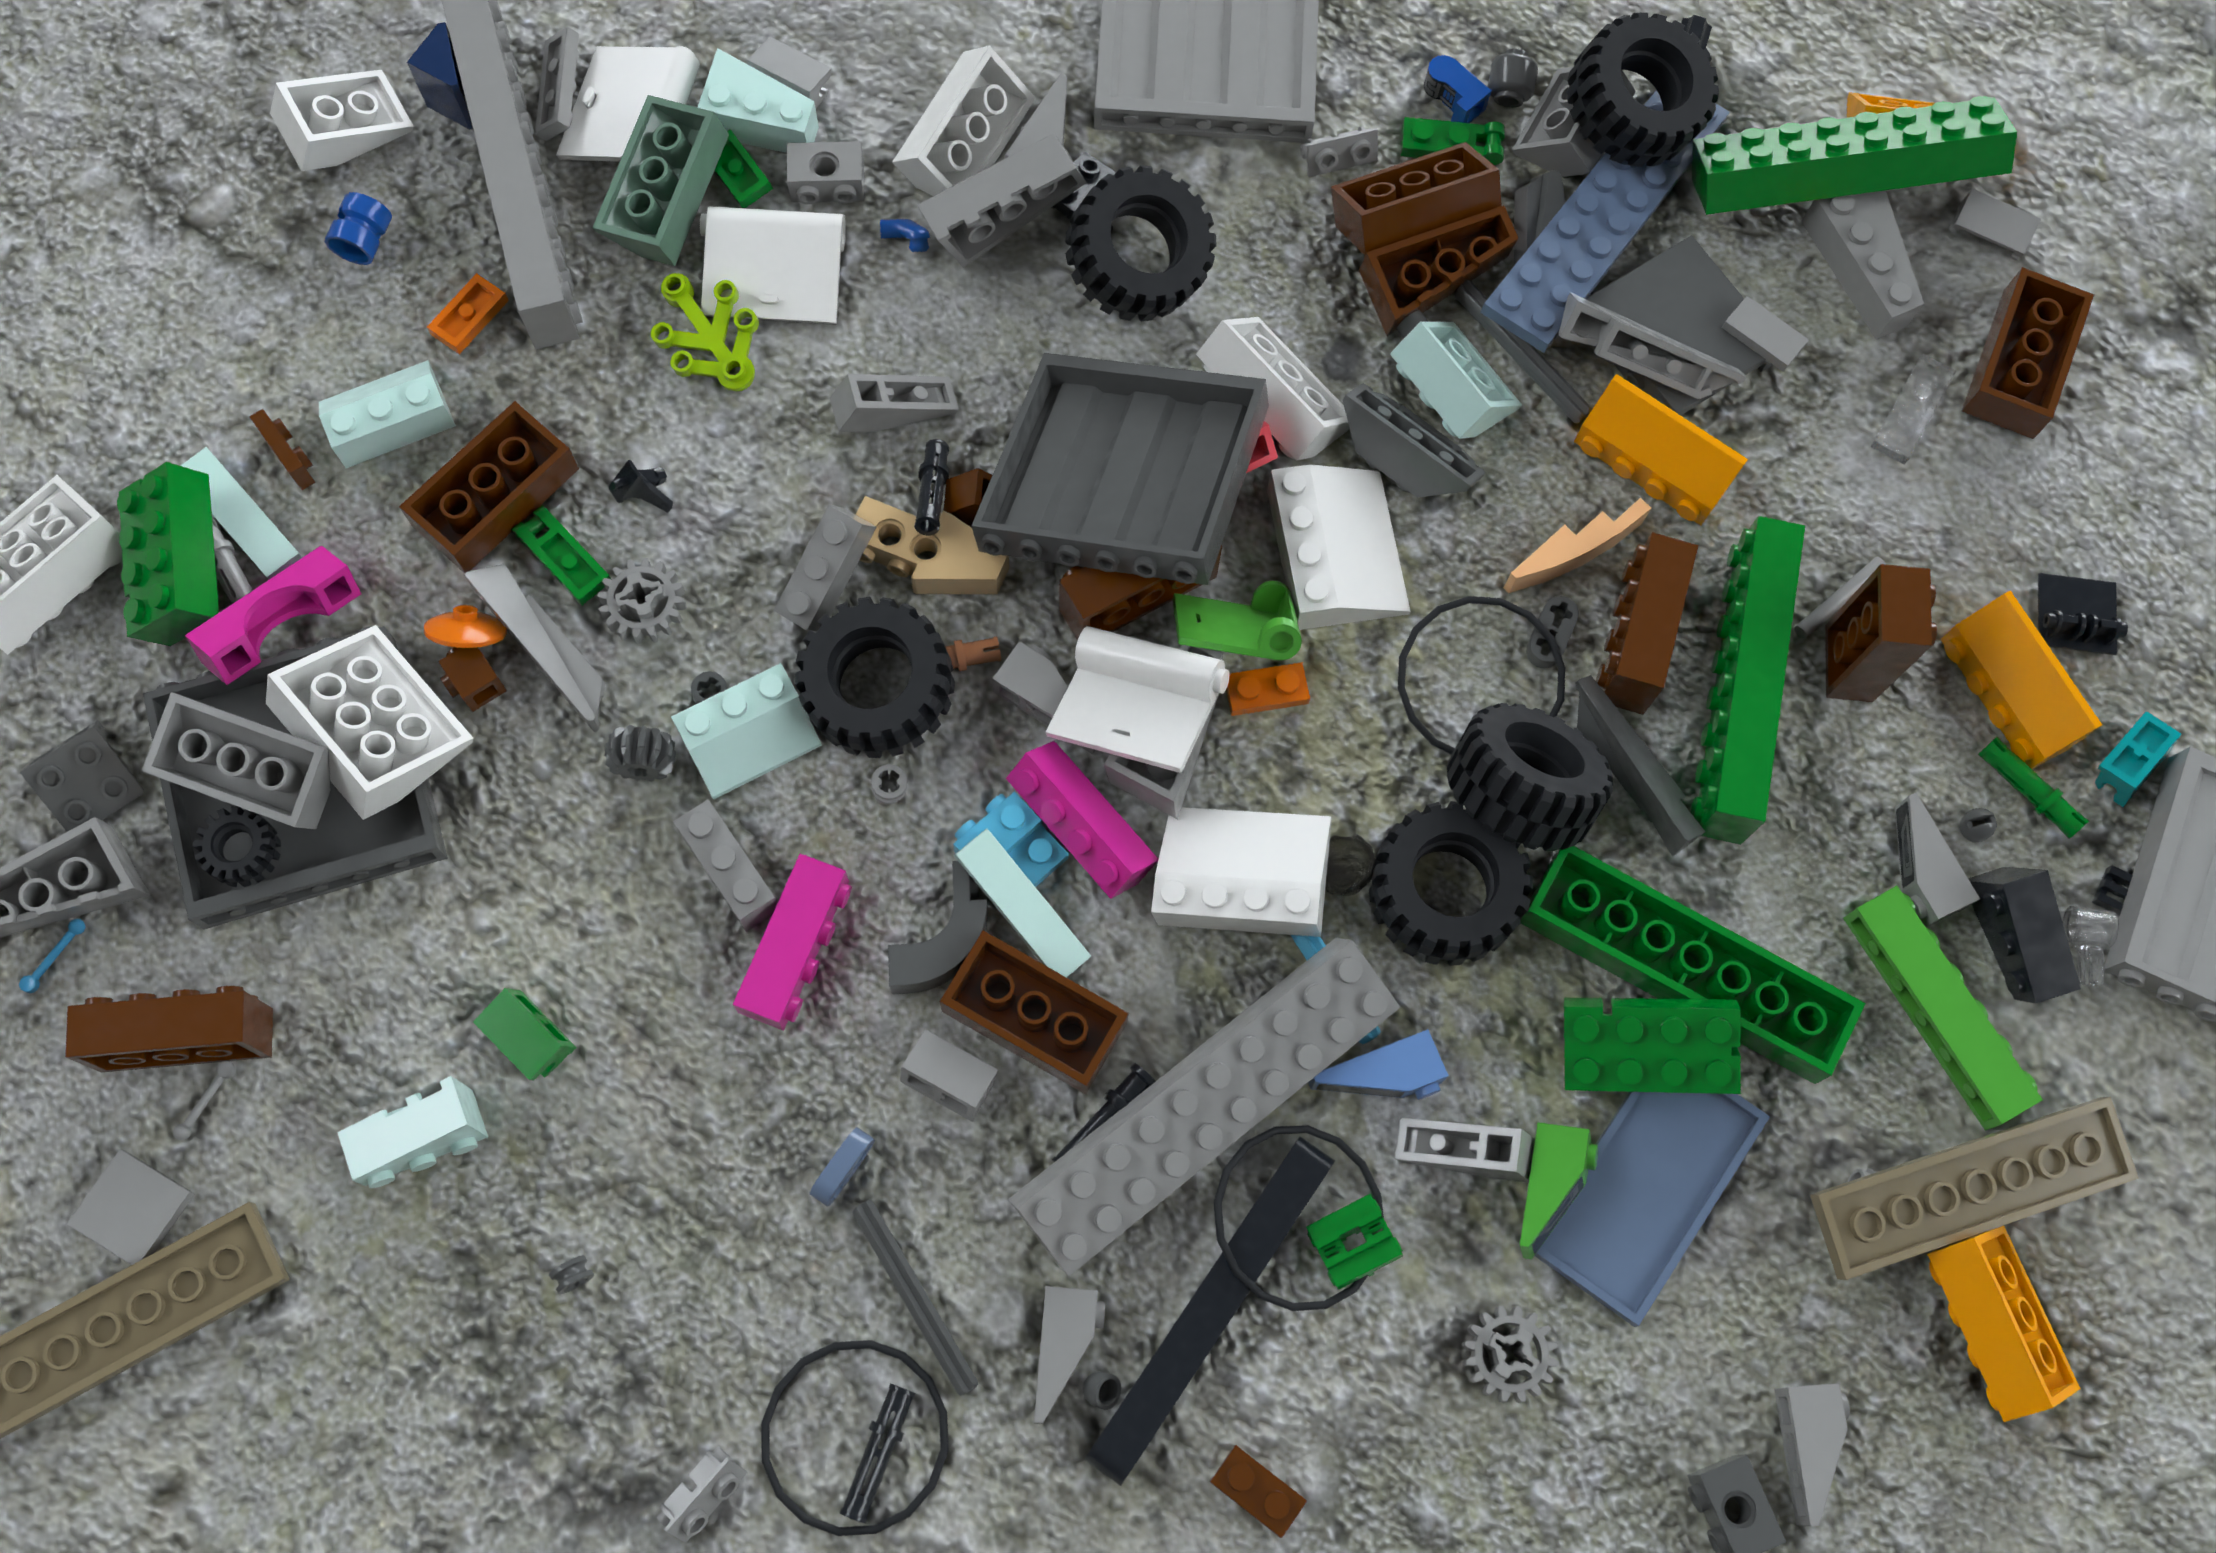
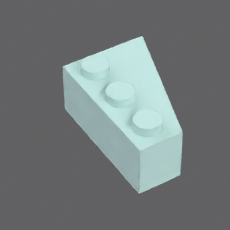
(757, 106)

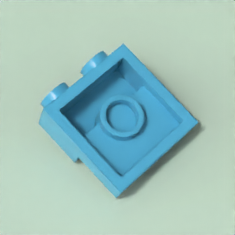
(1019, 834)

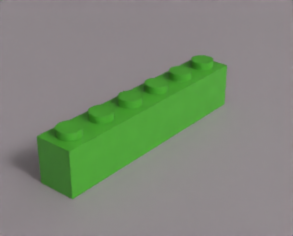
(1943, 1008)

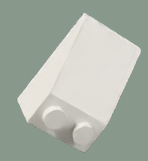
(337, 117)

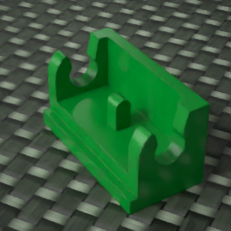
(524, 1034)

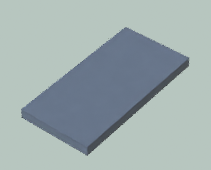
(1650, 1194)

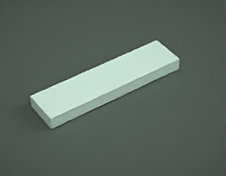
(244, 518)
(1022, 904)

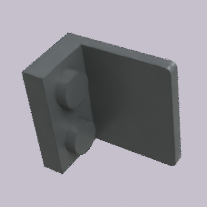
(82, 778)

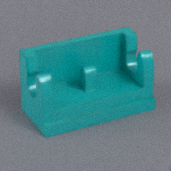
(2136, 757)

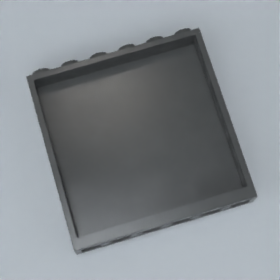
(311, 861)

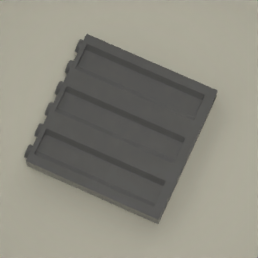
(1123, 468)

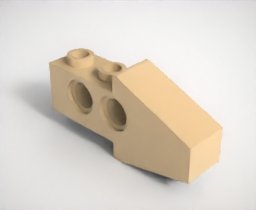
(957, 562)

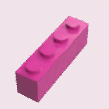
(1082, 819)
(792, 942)

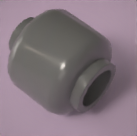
(1513, 78)

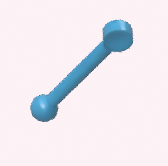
(31, 983)

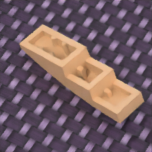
(1569, 551)

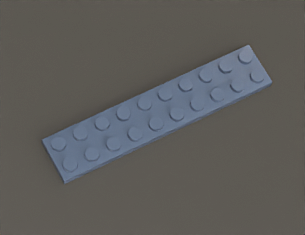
(1585, 240)

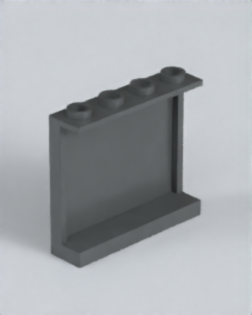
(1685, 300)

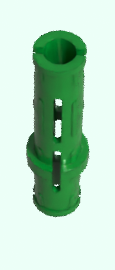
(2035, 789)

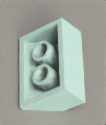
(1454, 379)
(385, 414)
(746, 731)

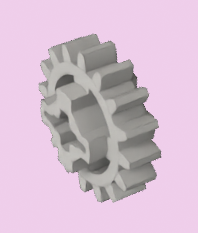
(633, 585)
(1499, 1370)

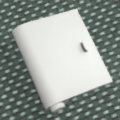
(616, 93)
(774, 258)
(1137, 698)

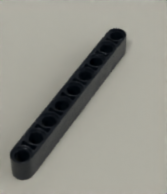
(1208, 1312)

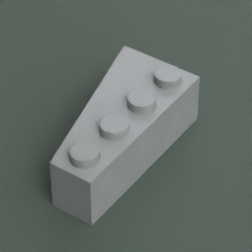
(1001, 199)
(67, 878)

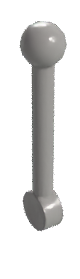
(224, 1071)

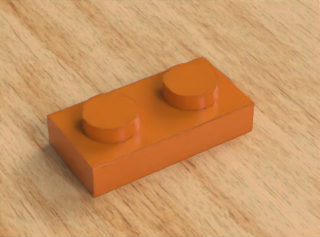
(467, 313)
(1267, 689)

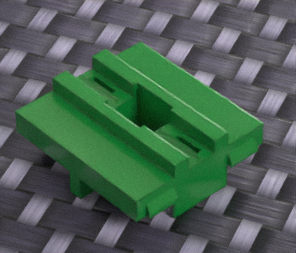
(1358, 1217)

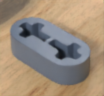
(842, 1166)

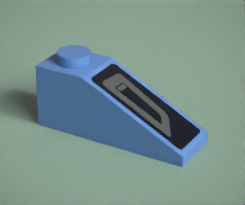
(1390, 1071)

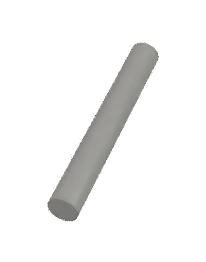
(1836, 600)

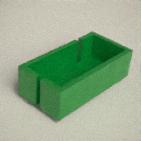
(167, 554)
(1652, 1045)

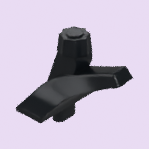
(641, 485)

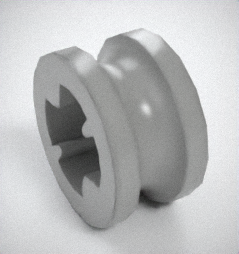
(901, 784)

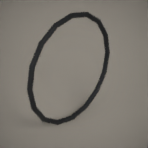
(1454, 604)
(1300, 1306)
(765, 1439)

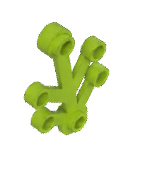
(710, 336)

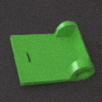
(1261, 629)

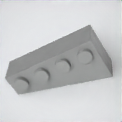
(1867, 257)
(1153, 784)

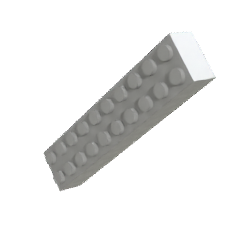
(513, 172)
(1204, 1104)

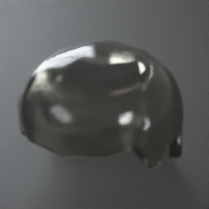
(1349, 865)

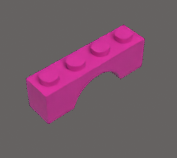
(233, 637)

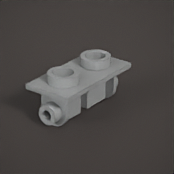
(1340, 152)
(687, 1511)

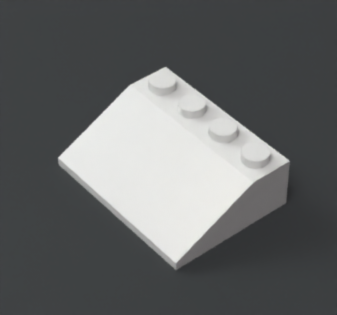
(1336, 545)
(49, 556)
(371, 714)
(1243, 871)

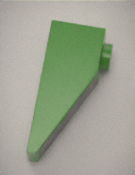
(1556, 1178)

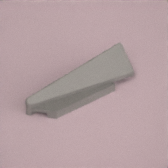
(1644, 349)
(541, 640)

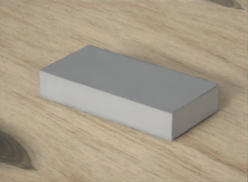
(1765, 333)

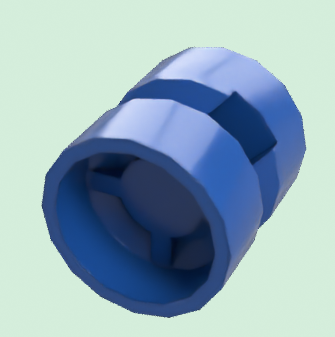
(358, 229)

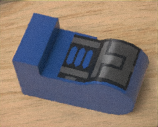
(1456, 88)

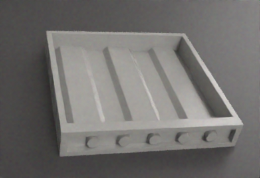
(1208, 68)
(2171, 902)

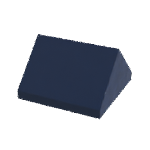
(438, 76)

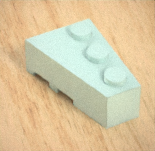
(413, 1134)

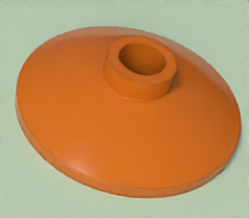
(465, 628)

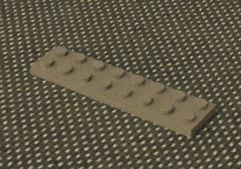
(1973, 1187)
(135, 1315)

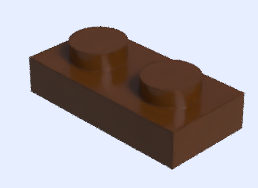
(277, 436)
(1258, 1491)

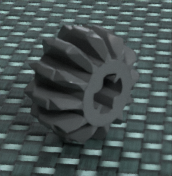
(640, 753)

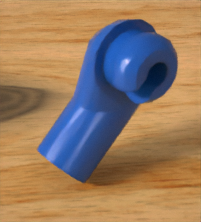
(907, 229)

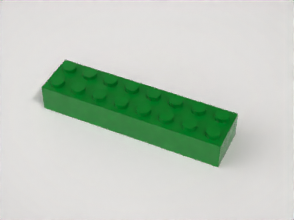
(1853, 155)
(1748, 680)
(1687, 956)

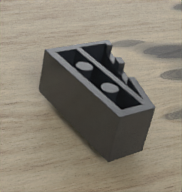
(2025, 932)

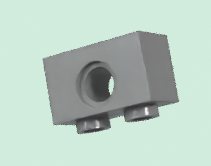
(811, 160)

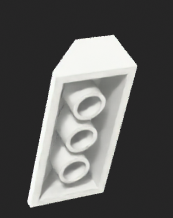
(965, 123)
(1300, 409)

